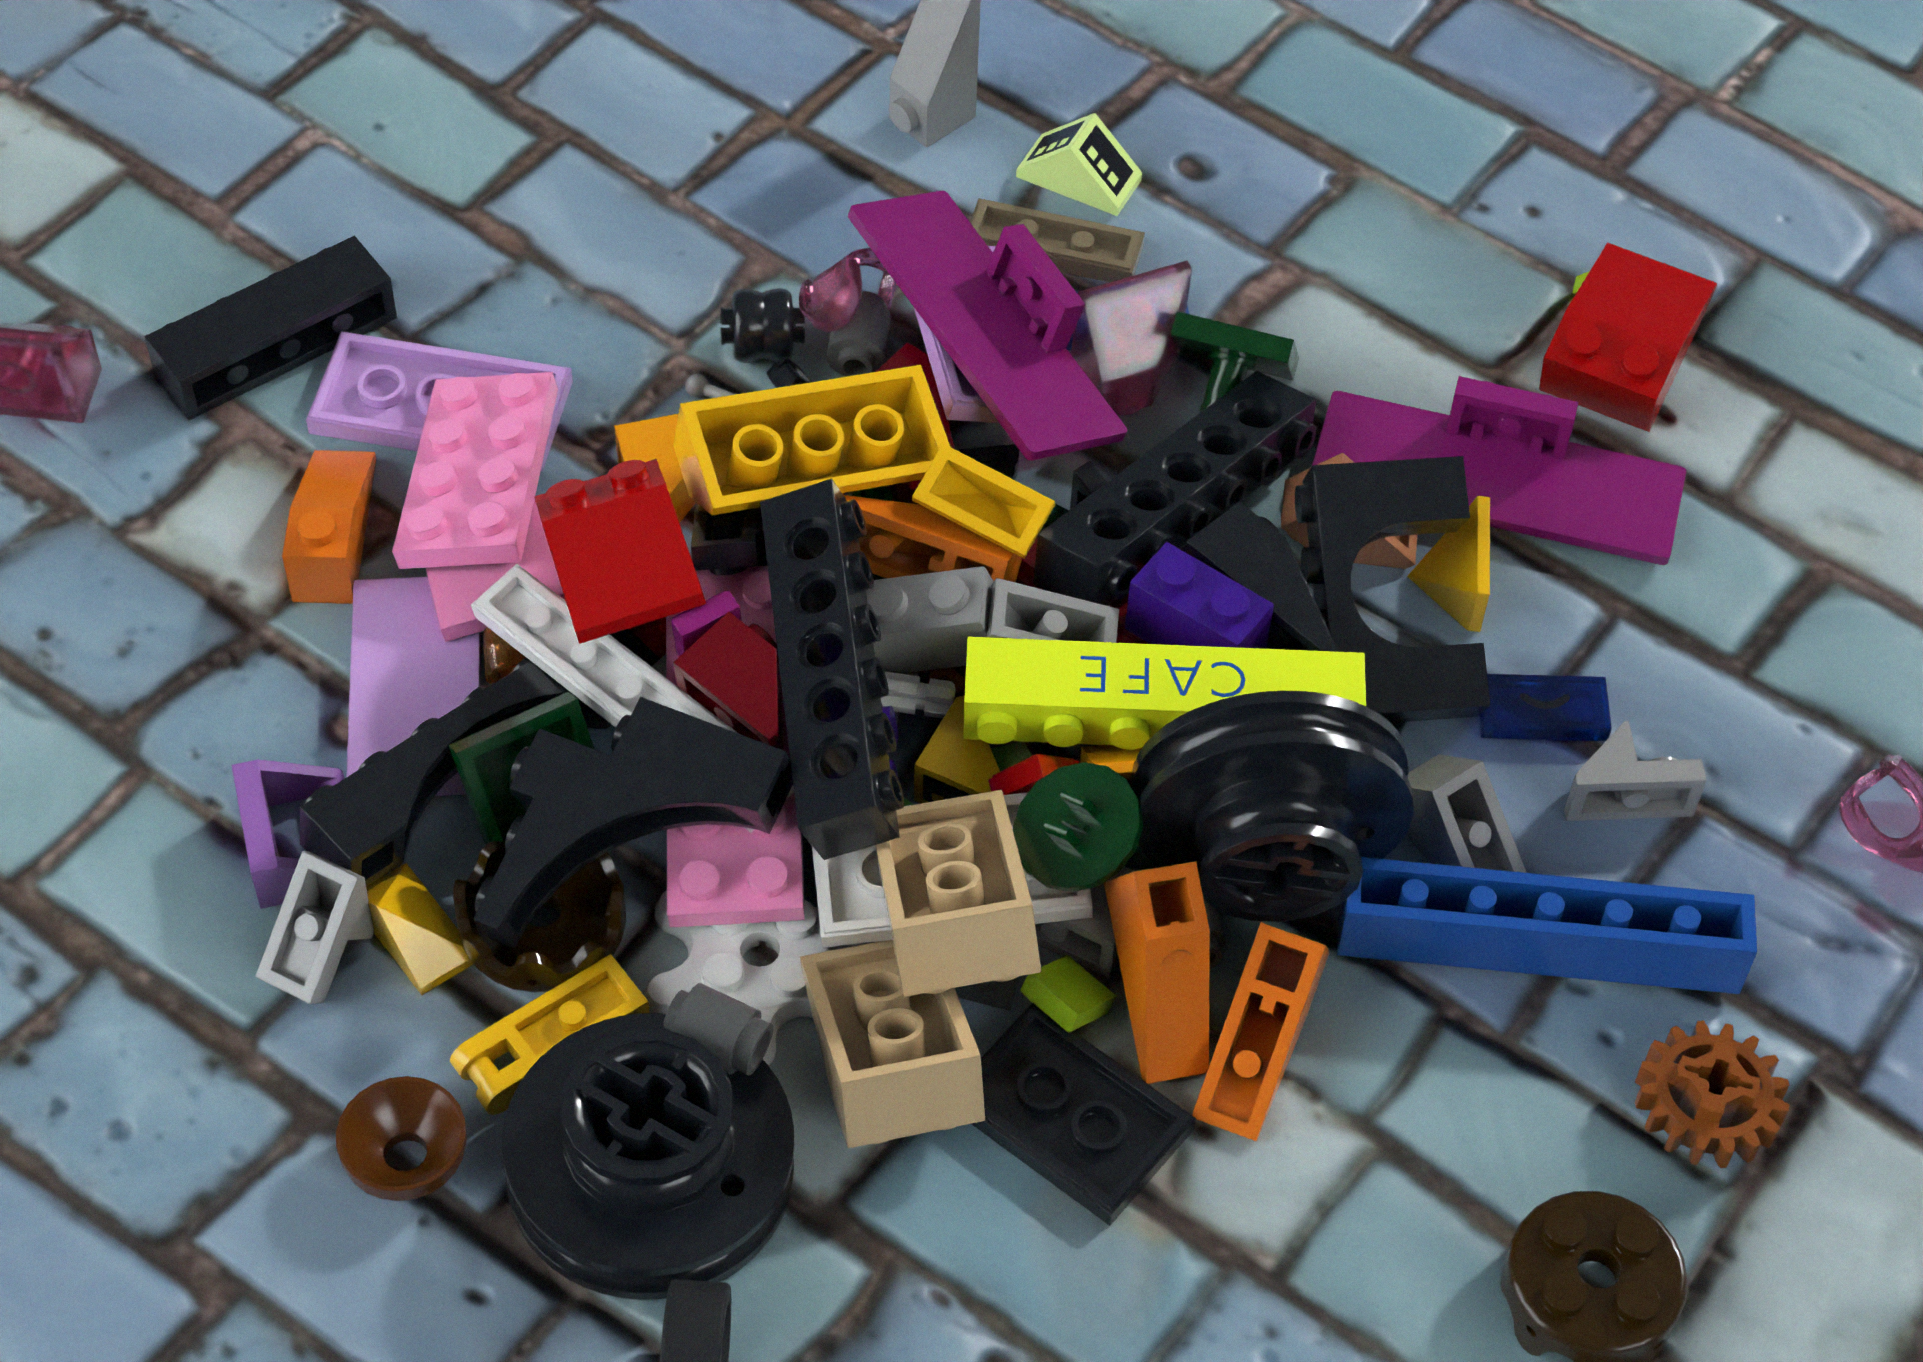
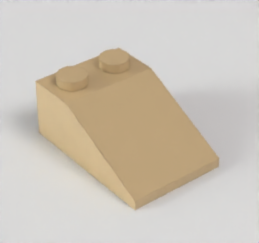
(957, 895)
(890, 1058)

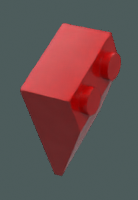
(1625, 336)
(618, 549)

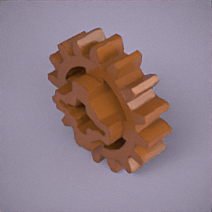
(1711, 1094)

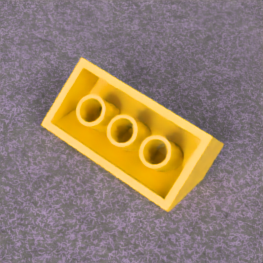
(785, 438)

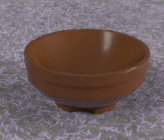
(395, 1113)

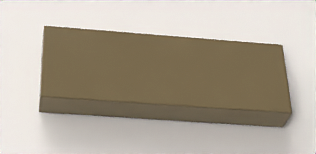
(1071, 243)

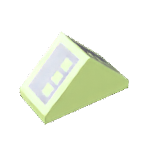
(1083, 164)

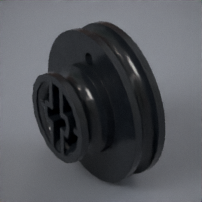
(1274, 799)
(629, 1158)

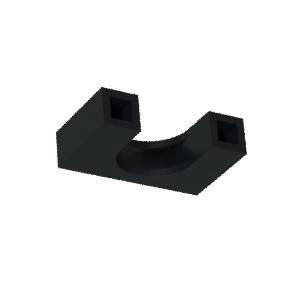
(1375, 500)

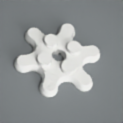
(717, 961)

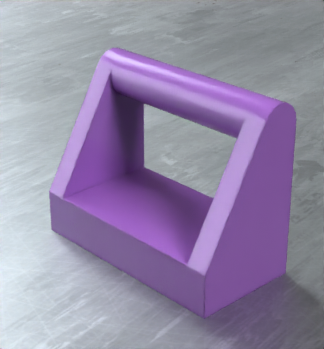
(266, 785)

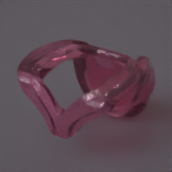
(837, 292)
(1902, 851)

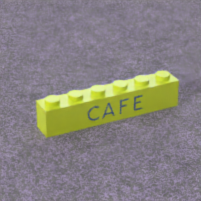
(1127, 690)

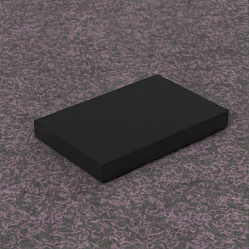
(1077, 1114)

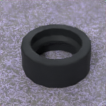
(696, 1322)

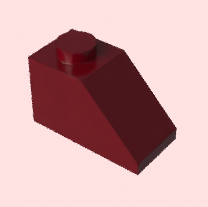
(736, 678)

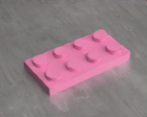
(476, 471)

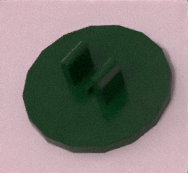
(1078, 827)

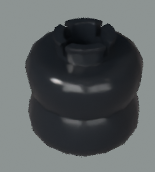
(762, 325)

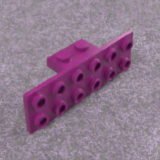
(997, 317)
(1523, 461)

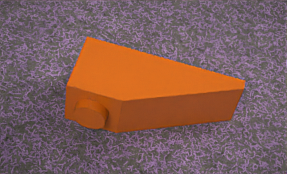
(328, 526)
(915, 541)
(1260, 1031)

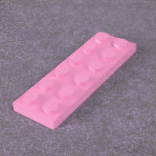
(724, 869)

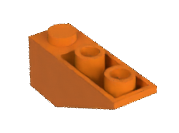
(1164, 967)

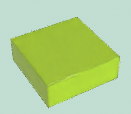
(1068, 993)

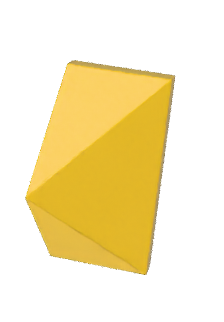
(983, 500)
(1458, 568)
(415, 929)

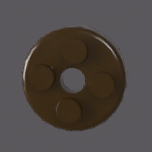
(586, 931)
(1586, 1323)

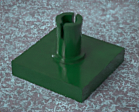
(1232, 352)
(489, 755)

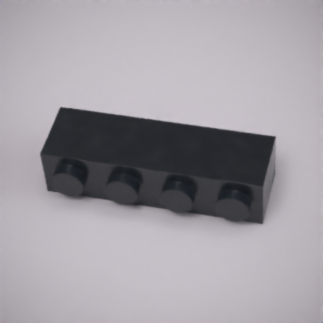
(270, 327)

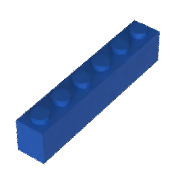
(1549, 925)

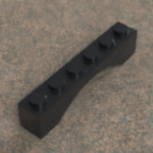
(372, 813)

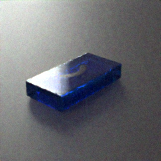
(1546, 708)

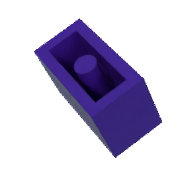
(1194, 605)

